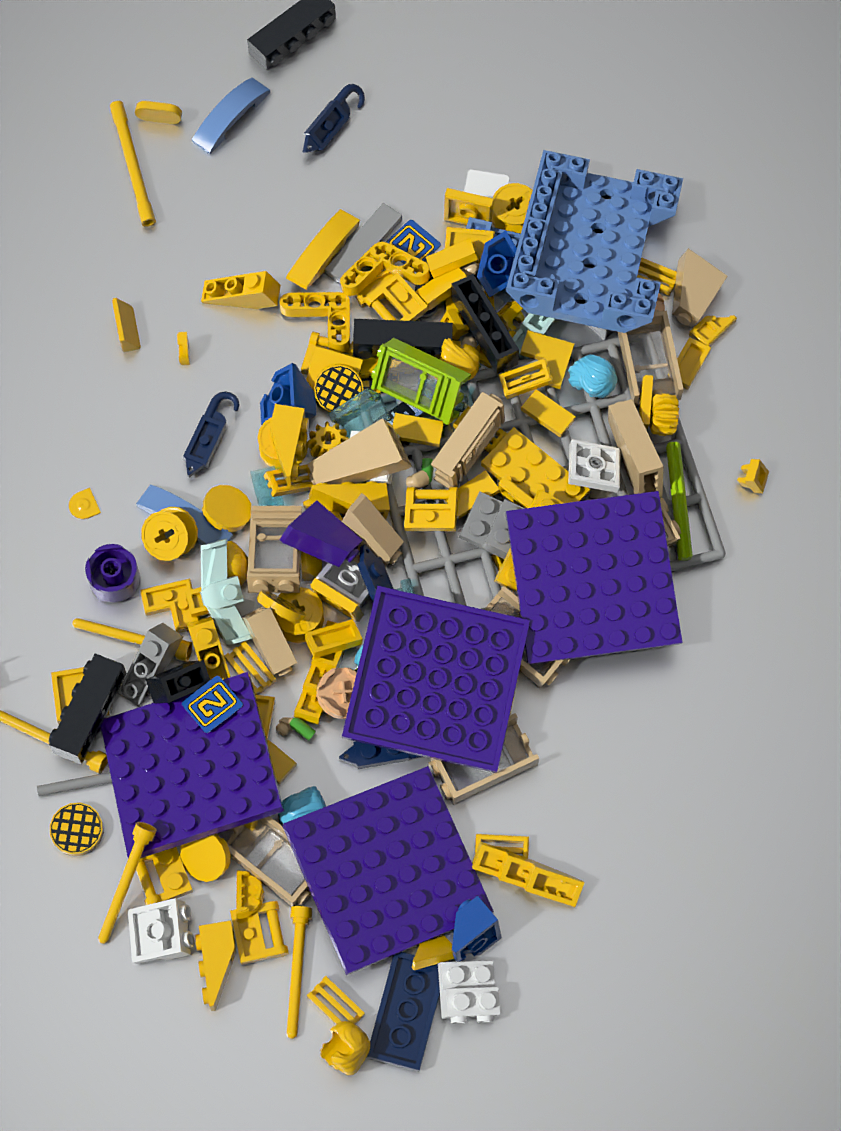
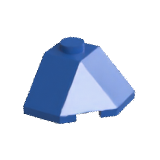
(496, 263)
(289, 389)
(474, 929)

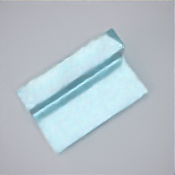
(360, 411)

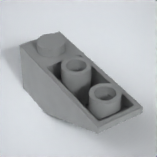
(151, 659)

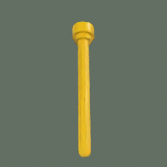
(183, 652)
(95, 760)
(143, 834)
(301, 917)

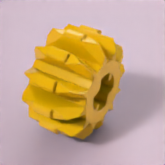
(664, 414)
(324, 434)

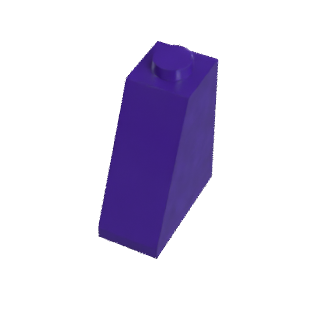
(322, 536)

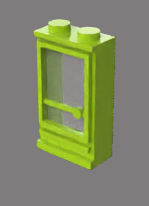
(419, 379)

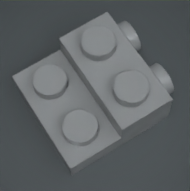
(487, 525)

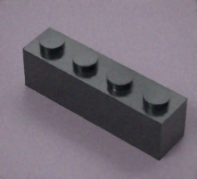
(290, 31)
(484, 323)
(423, 335)
(87, 708)

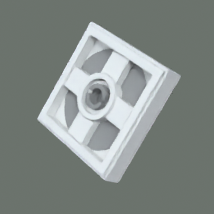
(594, 466)

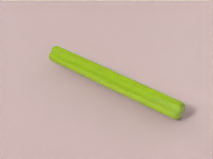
(679, 500)

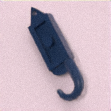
(331, 119)
(207, 434)
(373, 571)
(368, 755)

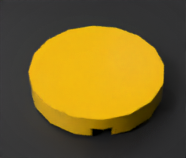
(226, 508)
(206, 857)

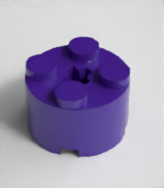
(113, 587)

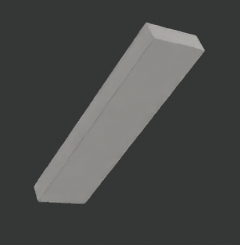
(372, 232)

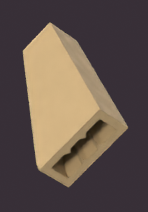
(636, 448)
(362, 457)

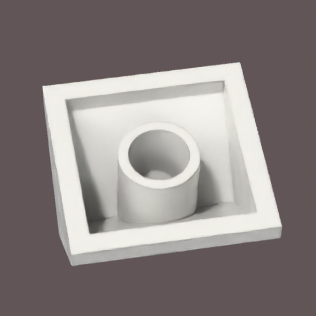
(346, 581)

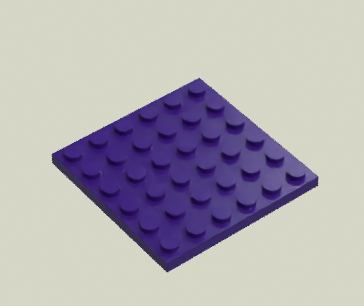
(593, 577)
(436, 679)
(190, 779)
(385, 868)

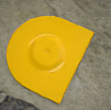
(83, 505)

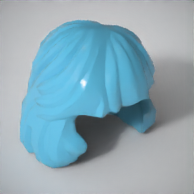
(593, 375)
(301, 804)

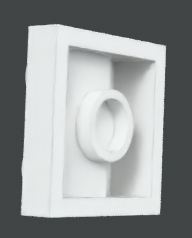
(160, 931)
(468, 991)

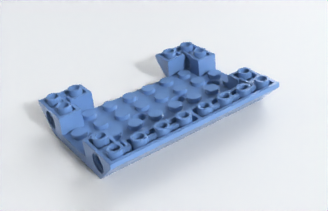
(560, 241)

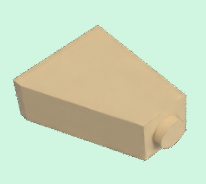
(694, 287)
(373, 530)
(269, 640)

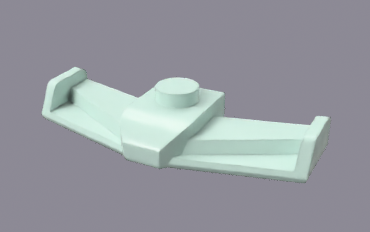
(222, 593)

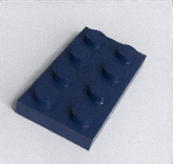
(405, 1014)

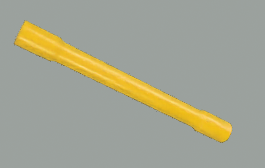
(144, 206)

